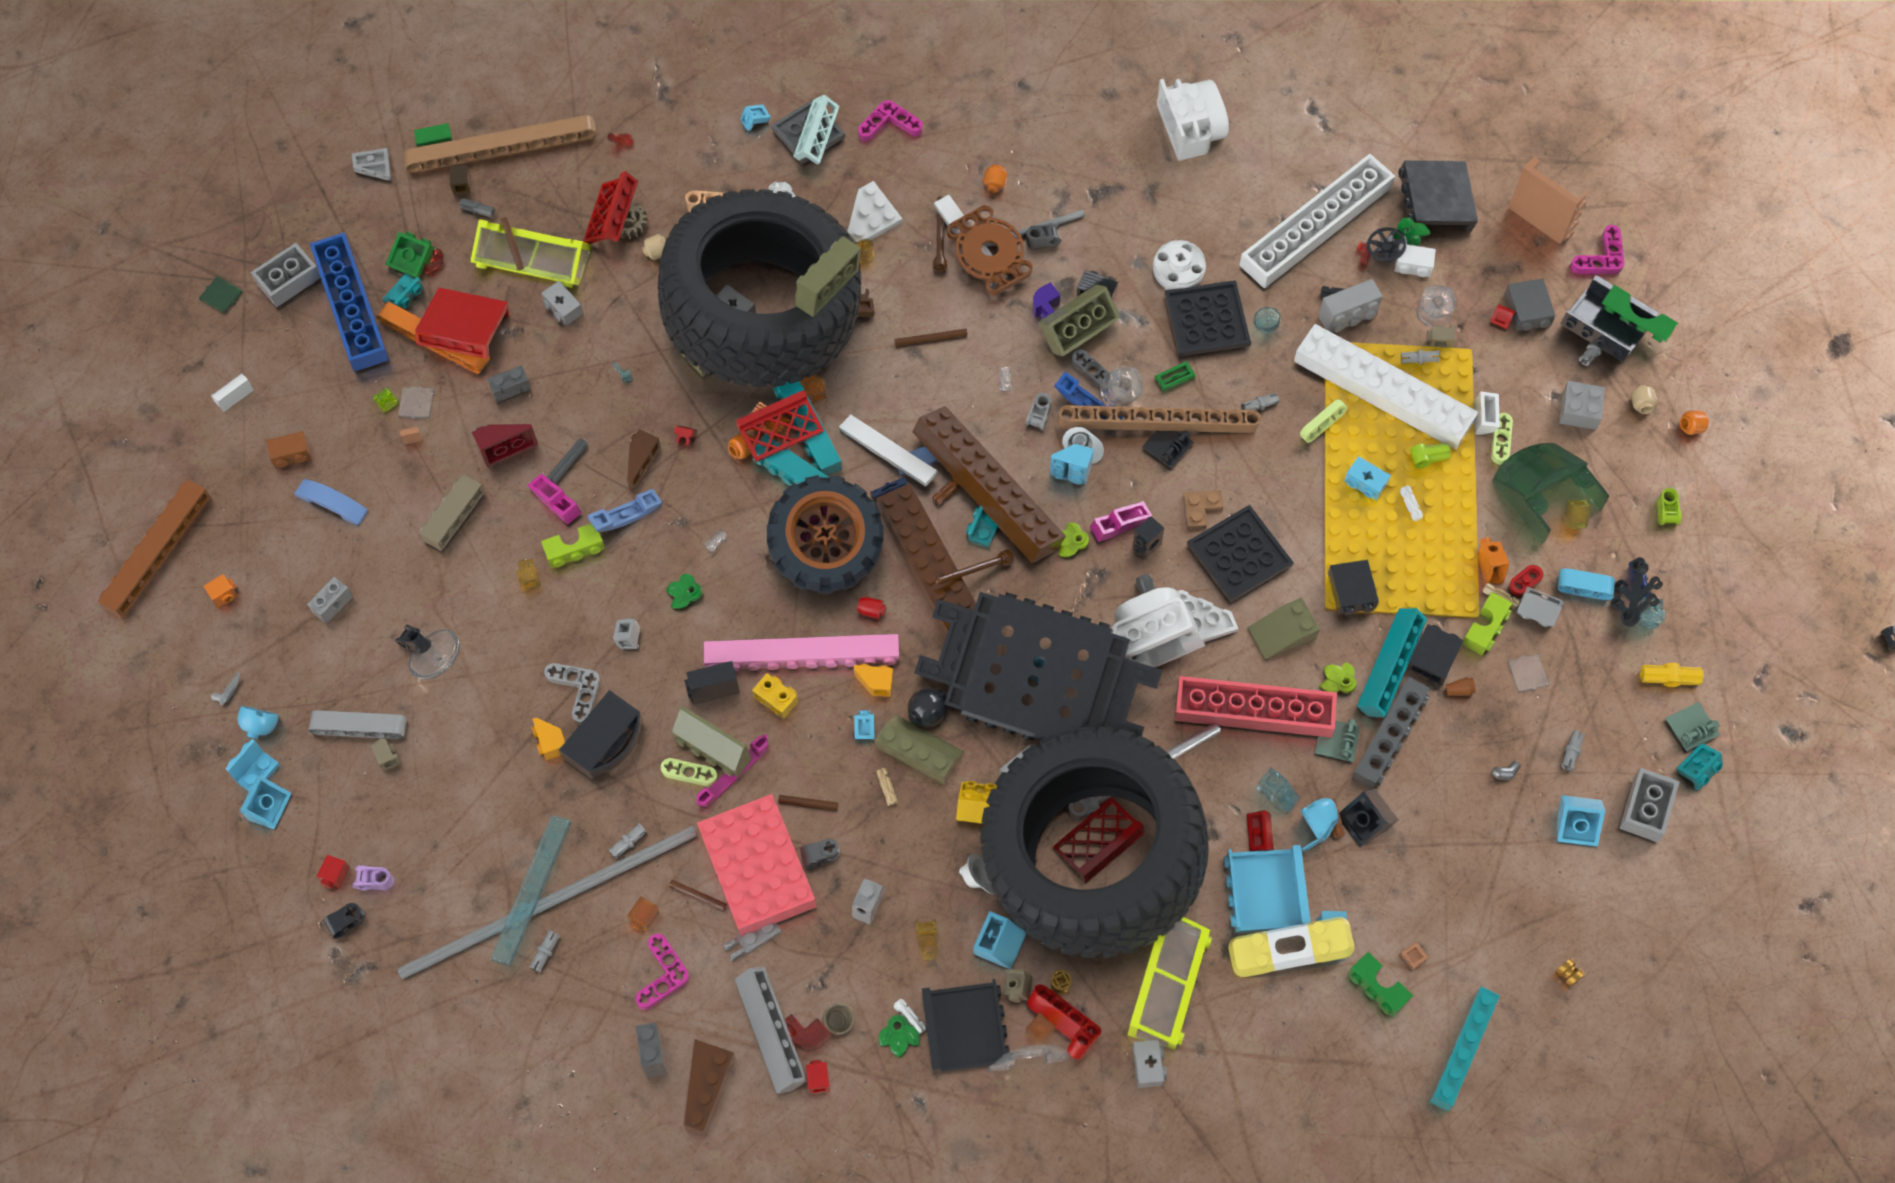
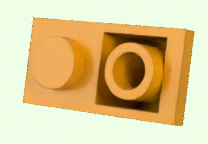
(876, 680)
(550, 738)

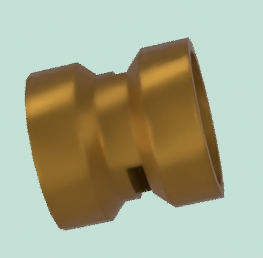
(1570, 972)
(1062, 985)

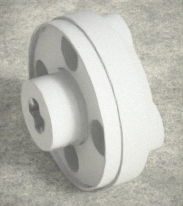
(1179, 265)

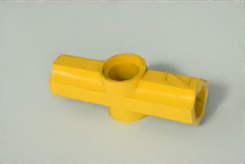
(1671, 674)

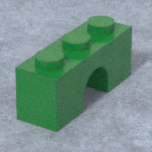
(1391, 998)

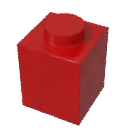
(332, 872)
(817, 1077)

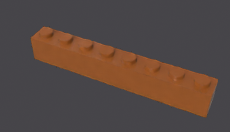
(154, 548)

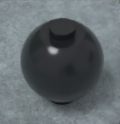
(927, 707)

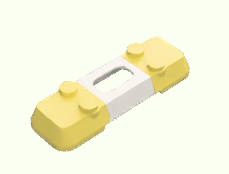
(1324, 940)

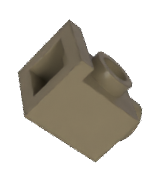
(1441, 336)
(385, 754)
(1017, 985)

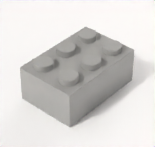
(286, 274)
(1350, 306)
(1649, 805)

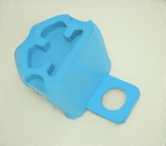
(1321, 818)

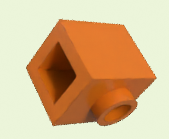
(221, 590)

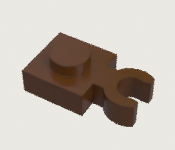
(866, 305)

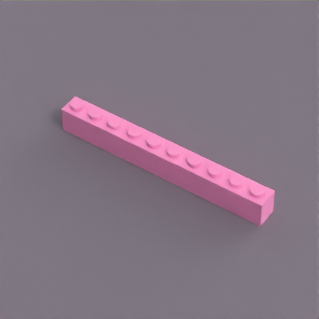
(804, 652)

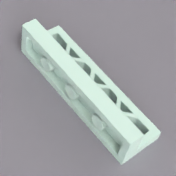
(812, 124)

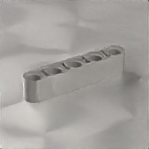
(357, 724)

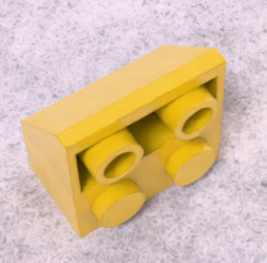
(973, 801)

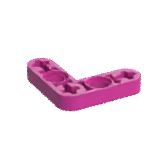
(887, 116)
(1609, 257)
(668, 977)

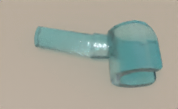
(625, 375)

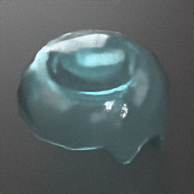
(1267, 320)

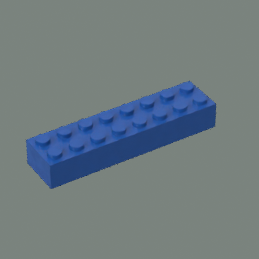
(349, 302)

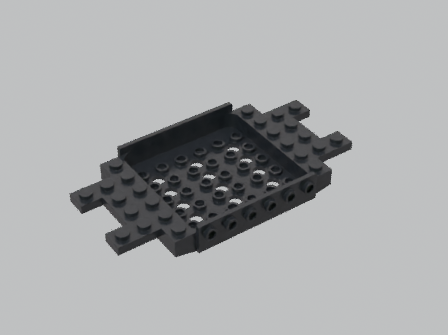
(970, 651)

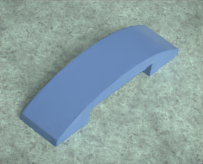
(332, 500)
(626, 513)

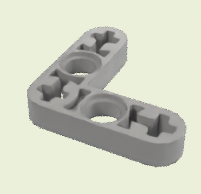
(581, 683)

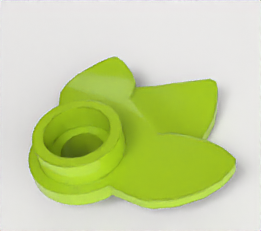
(1070, 545)
(1337, 677)

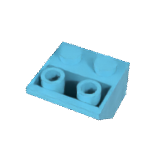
(1072, 464)
(999, 940)

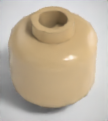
(653, 246)
(1644, 399)

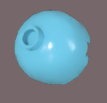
(256, 721)

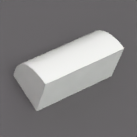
(232, 392)
(1488, 413)

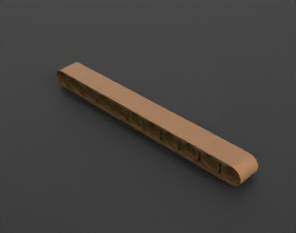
(499, 143)
(1166, 414)

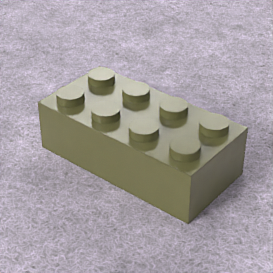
(827, 276)
(1079, 320)

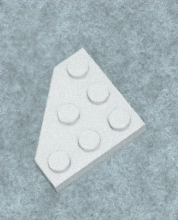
(872, 214)
(1210, 620)

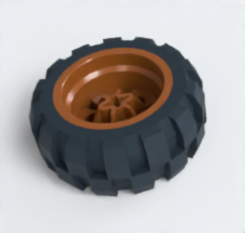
(843, 502)

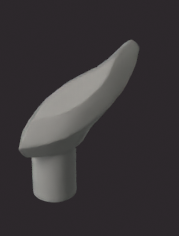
(228, 692)

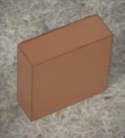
(411, 435)
(1414, 956)

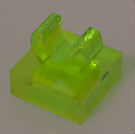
(385, 399)

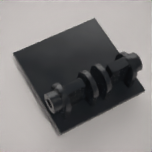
(1168, 446)

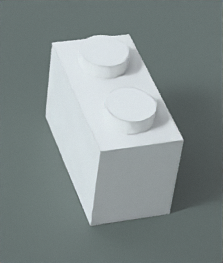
(1416, 261)

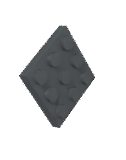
(792, 125)

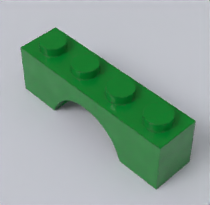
(1660, 326)

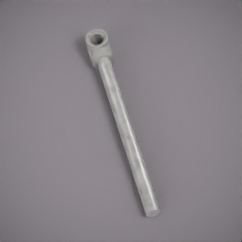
(1092, 804)

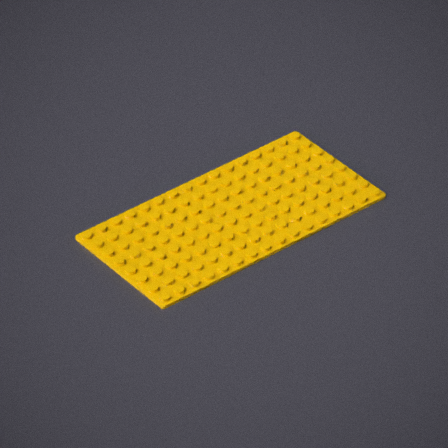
(1412, 562)

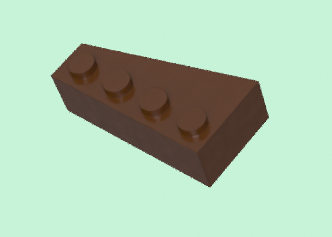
(706, 1084)

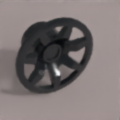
(1386, 247)

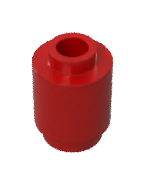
(871, 607)

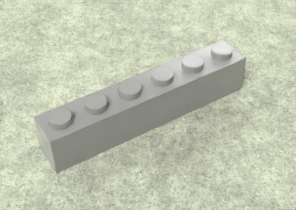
(770, 1030)

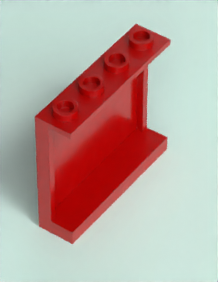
(461, 322)

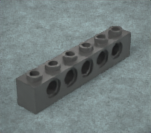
(1411, 691)

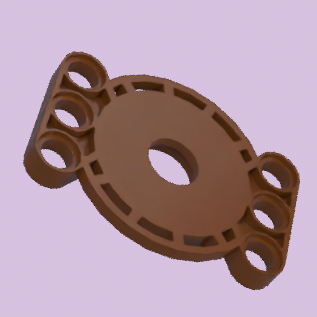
(989, 267)

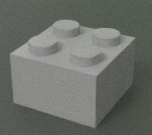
(1582, 405)

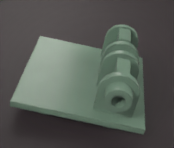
(1693, 726)
(1342, 743)

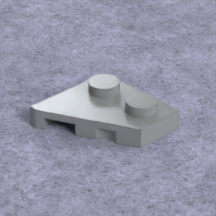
(372, 163)

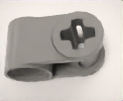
(1039, 414)

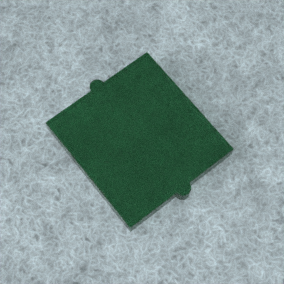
(220, 295)

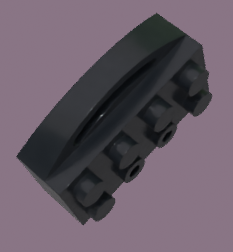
(603, 736)

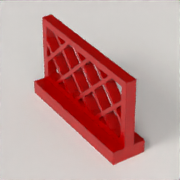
(615, 216)
(769, 414)
(1110, 851)

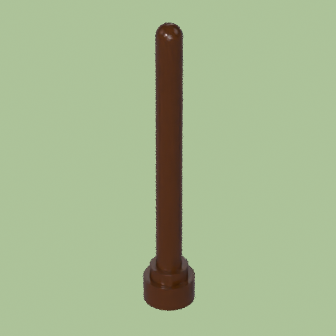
(940, 262)
(1003, 558)

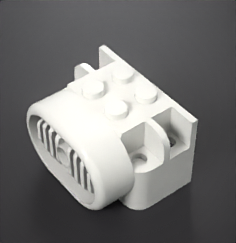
(1192, 116)
(1157, 626)

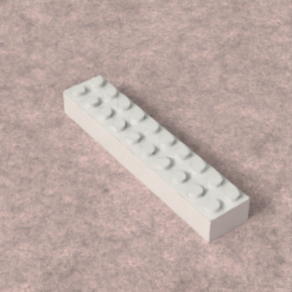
(1317, 221)
(1385, 386)

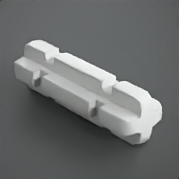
(1411, 503)
(910, 1016)

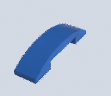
(1077, 395)

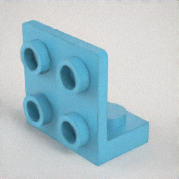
(250, 763)

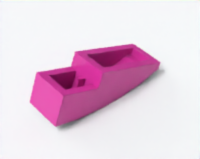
(555, 499)
(1119, 521)

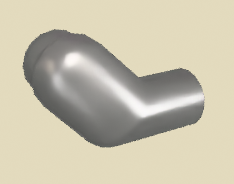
(1506, 773)

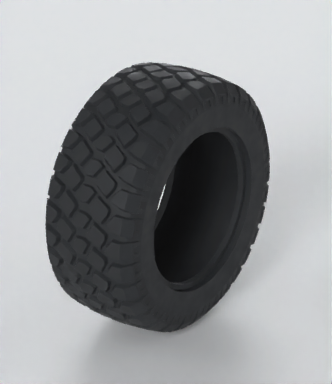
(742, 343)
(1080, 768)

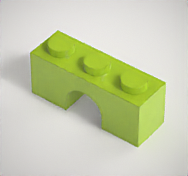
(560, 553)
(1494, 610)

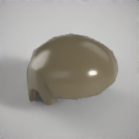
(838, 1018)

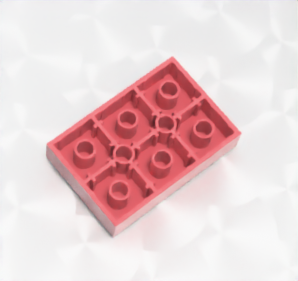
(756, 865)

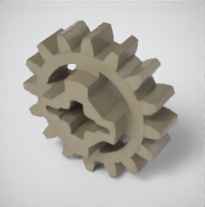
(631, 223)

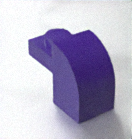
(1045, 300)

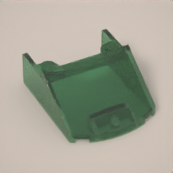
(1537, 470)

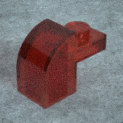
(808, 1038)

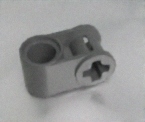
(1044, 236)
(818, 854)

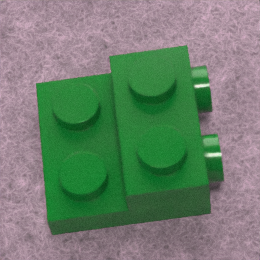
(409, 254)

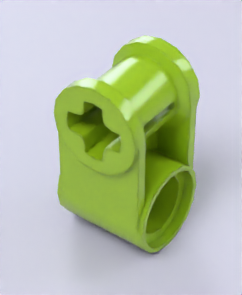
(1669, 510)

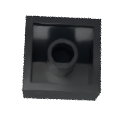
(1367, 816)

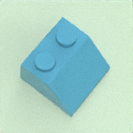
(1580, 820)

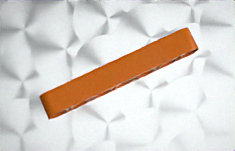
(406, 324)

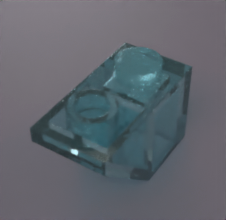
(1278, 790)

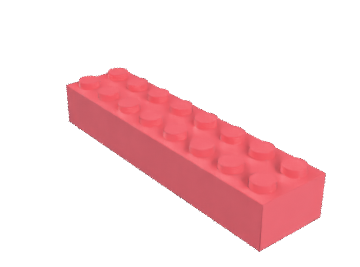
(1256, 706)

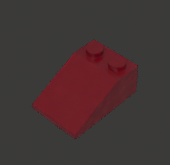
(503, 441)

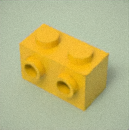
(775, 695)

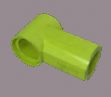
(1425, 455)

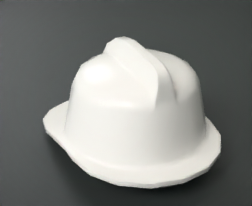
(1083, 437)
(975, 874)

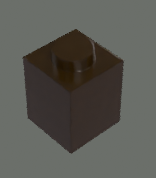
(460, 179)

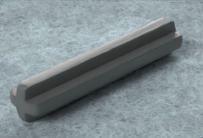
(567, 460)

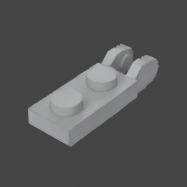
(752, 940)

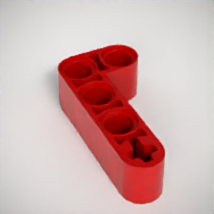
(1066, 1019)

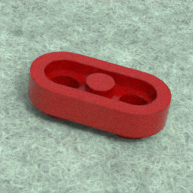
(1524, 580)

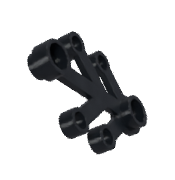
(1631, 615)

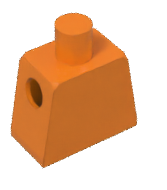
(1492, 561)

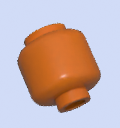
(995, 178)
(1694, 422)
(738, 446)

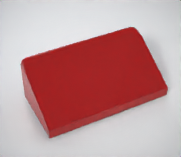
(1260, 831)

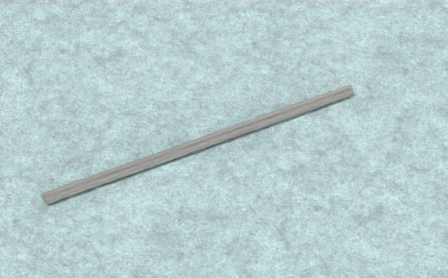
(549, 901)

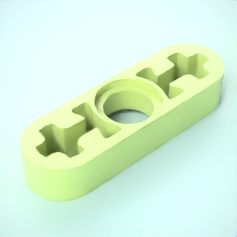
(1323, 421)
(1496, 444)
(673, 774)

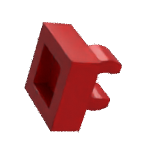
(1502, 316)
(684, 432)

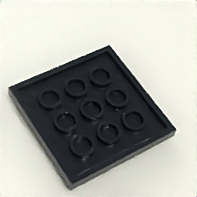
(1207, 318)
(1240, 553)

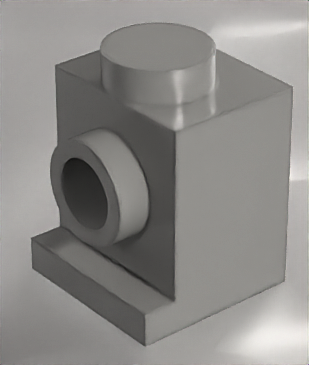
(627, 634)

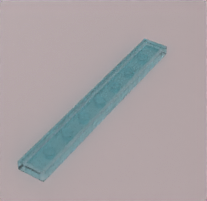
(530, 891)

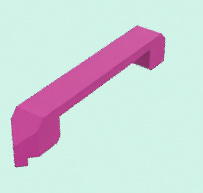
(709, 796)

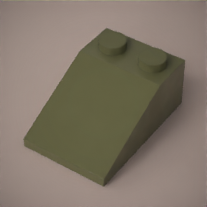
(1284, 629)

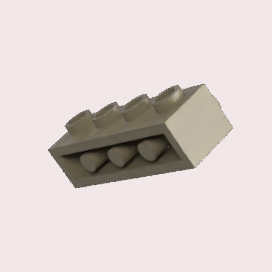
(451, 512)

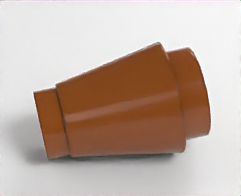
(1461, 687)

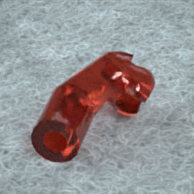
(621, 139)
(1365, 257)
(437, 261)

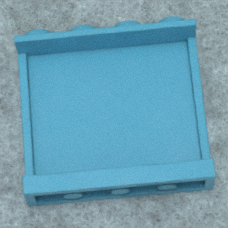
(1266, 889)

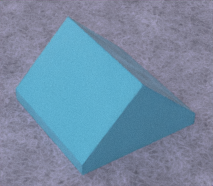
(265, 802)

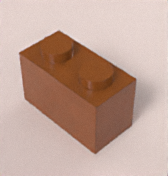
(288, 449)

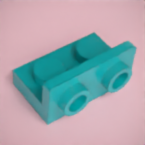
(404, 291)
(982, 529)
(1701, 765)

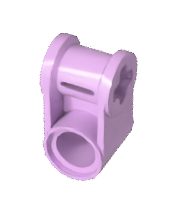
(368, 878)

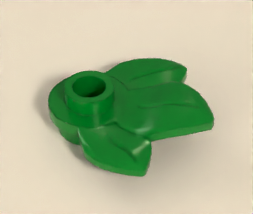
(1412, 231)
(681, 591)
(899, 1039)

